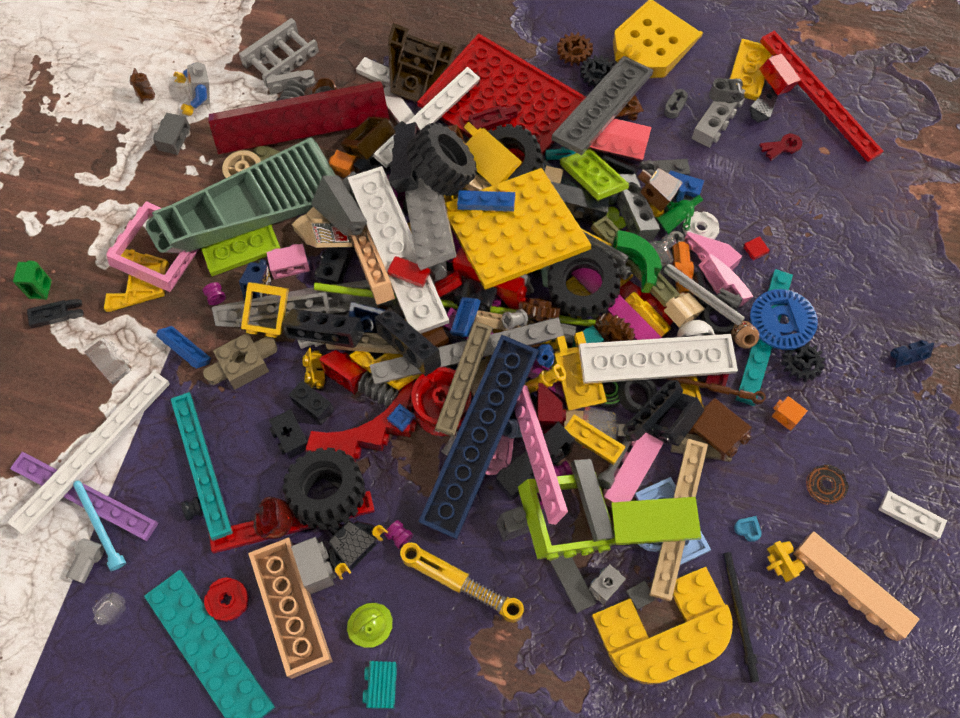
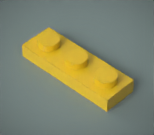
(594, 439)

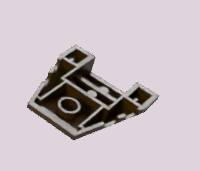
(415, 63)

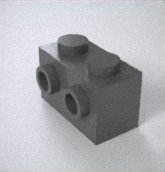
(171, 133)

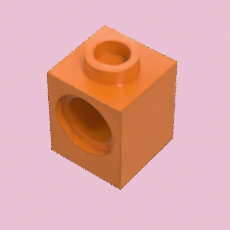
(788, 412)

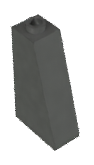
(338, 206)

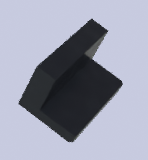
(621, 165)

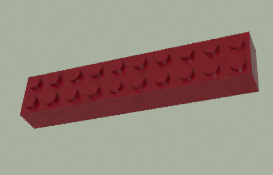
(297, 117)

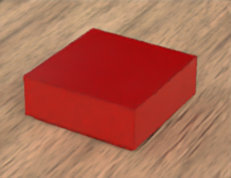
(756, 248)

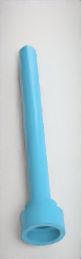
(114, 559)

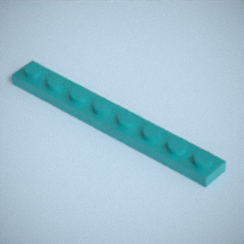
(760, 352)
(201, 467)

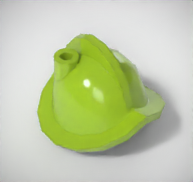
(369, 625)

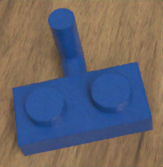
(690, 186)

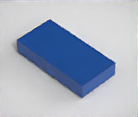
(465, 317)

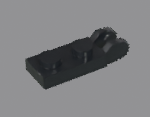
(54, 312)

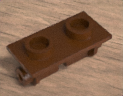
(141, 86)

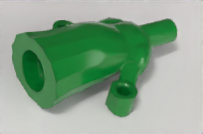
(677, 213)

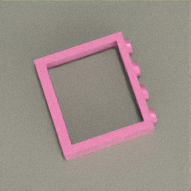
(115, 260)

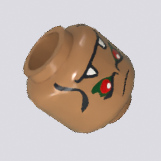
(745, 335)

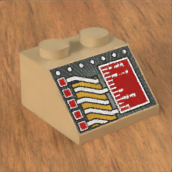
(325, 234)

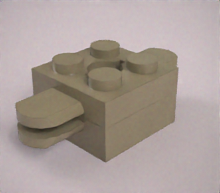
(245, 367)

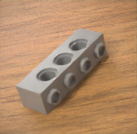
(715, 121)

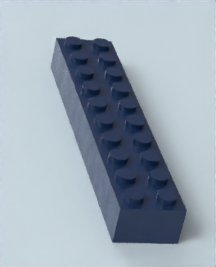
(478, 437)

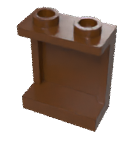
(722, 429)

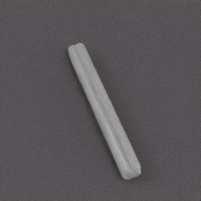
(703, 294)

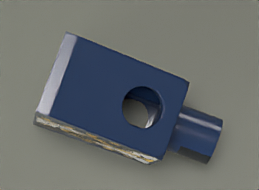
(255, 273)

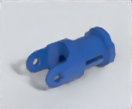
(545, 349)

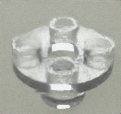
(662, 248)

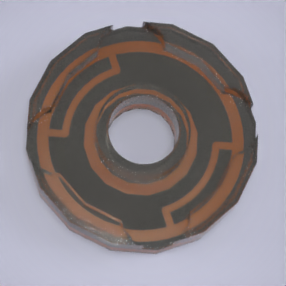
(819, 492)

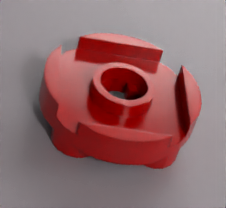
(216, 593)

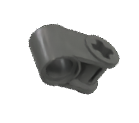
(726, 89)

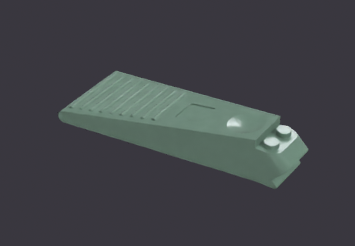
(243, 202)

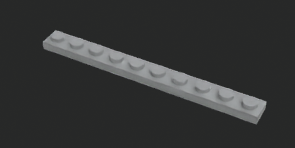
(451, 354)

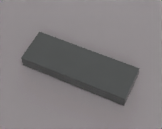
(573, 583)

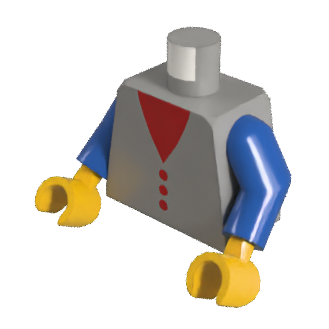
(198, 86)

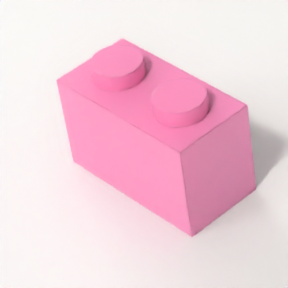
(288, 261)

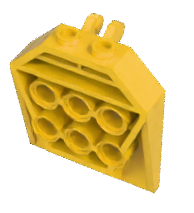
(654, 38)

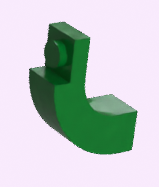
(642, 254)

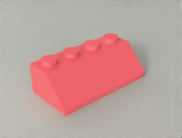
(623, 140)

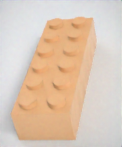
(289, 609)

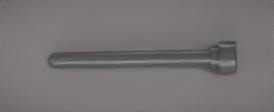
(606, 478)

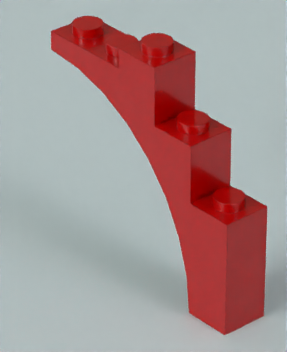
(369, 435)

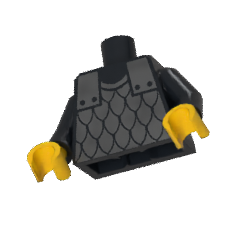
(352, 544)

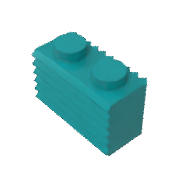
(381, 685)

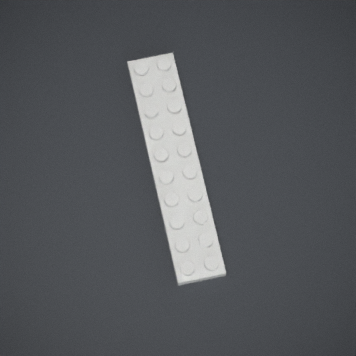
(393, 238)

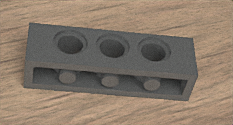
(636, 210)

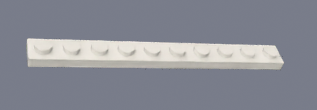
(88, 454)

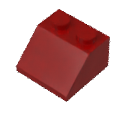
(342, 370)

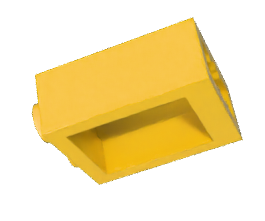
(262, 288)

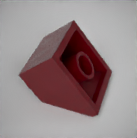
(548, 409)

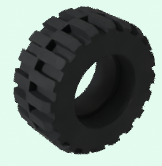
(516, 138)
(441, 159)
(585, 305)
(313, 468)

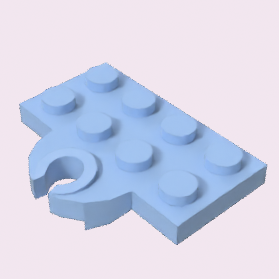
(665, 490)

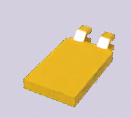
(492, 158)
(575, 392)

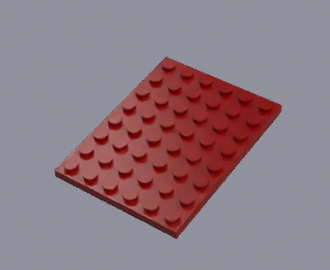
(507, 81)

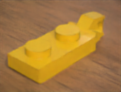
(648, 313)

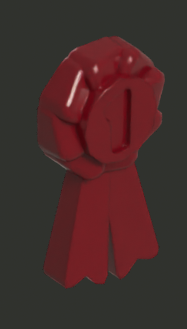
(789, 143)

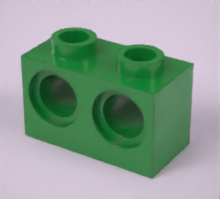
(32, 280)

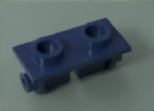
(918, 351)

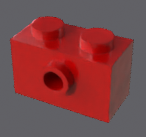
(779, 74)

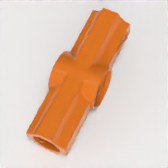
(682, 262)

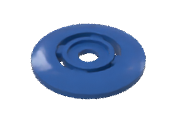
(797, 309)

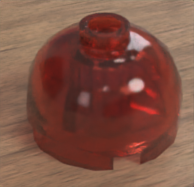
(273, 518)

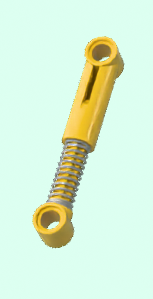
(459, 581)

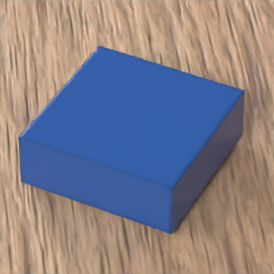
(401, 417)

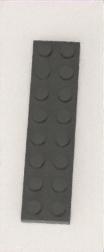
(602, 105)

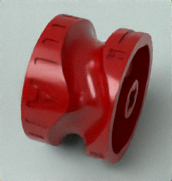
(429, 397)

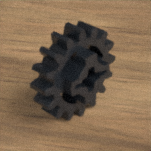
(598, 70)
(800, 364)

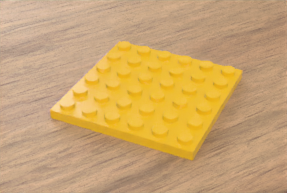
(521, 240)

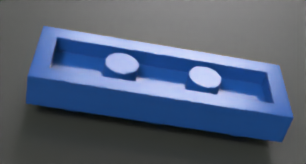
(486, 200)
(183, 347)

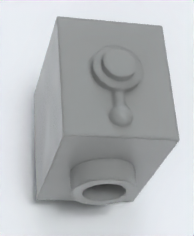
(600, 589)

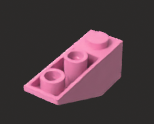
(704, 246)

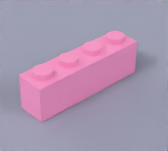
(634, 468)

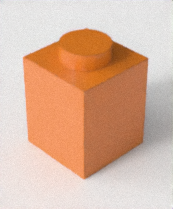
(342, 163)

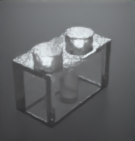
(108, 361)

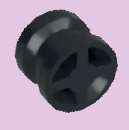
(192, 508)

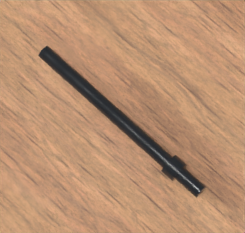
(750, 658)

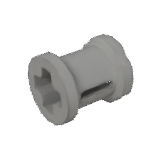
(514, 319)

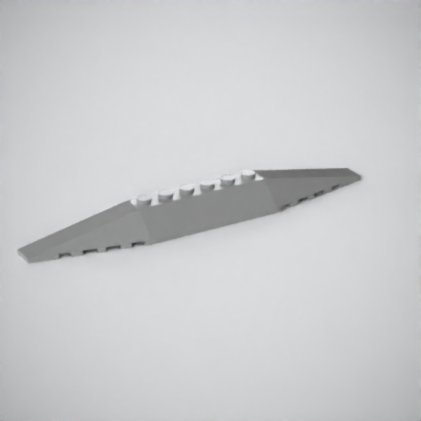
(265, 309)

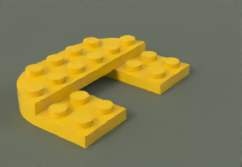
(676, 650)

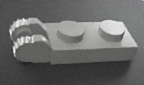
(277, 83)

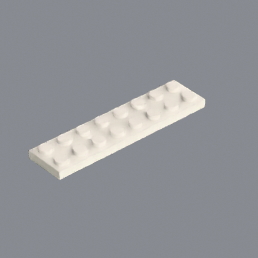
(657, 358)

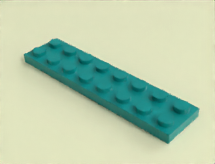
(208, 649)

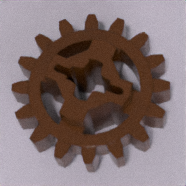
(574, 48)
(539, 309)
(614, 328)

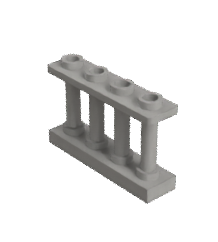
(270, 42)

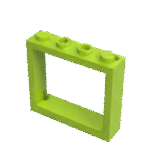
(541, 541)

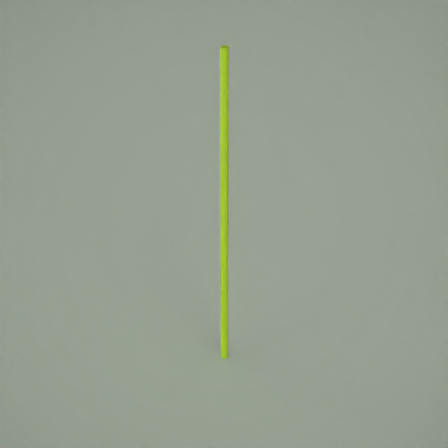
(446, 303)

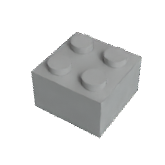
(312, 565)

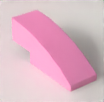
(723, 277)

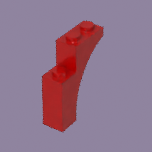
(510, 292)

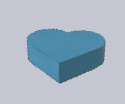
(749, 528)

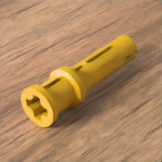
(546, 377)

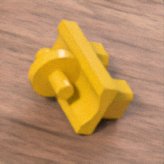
(781, 561)

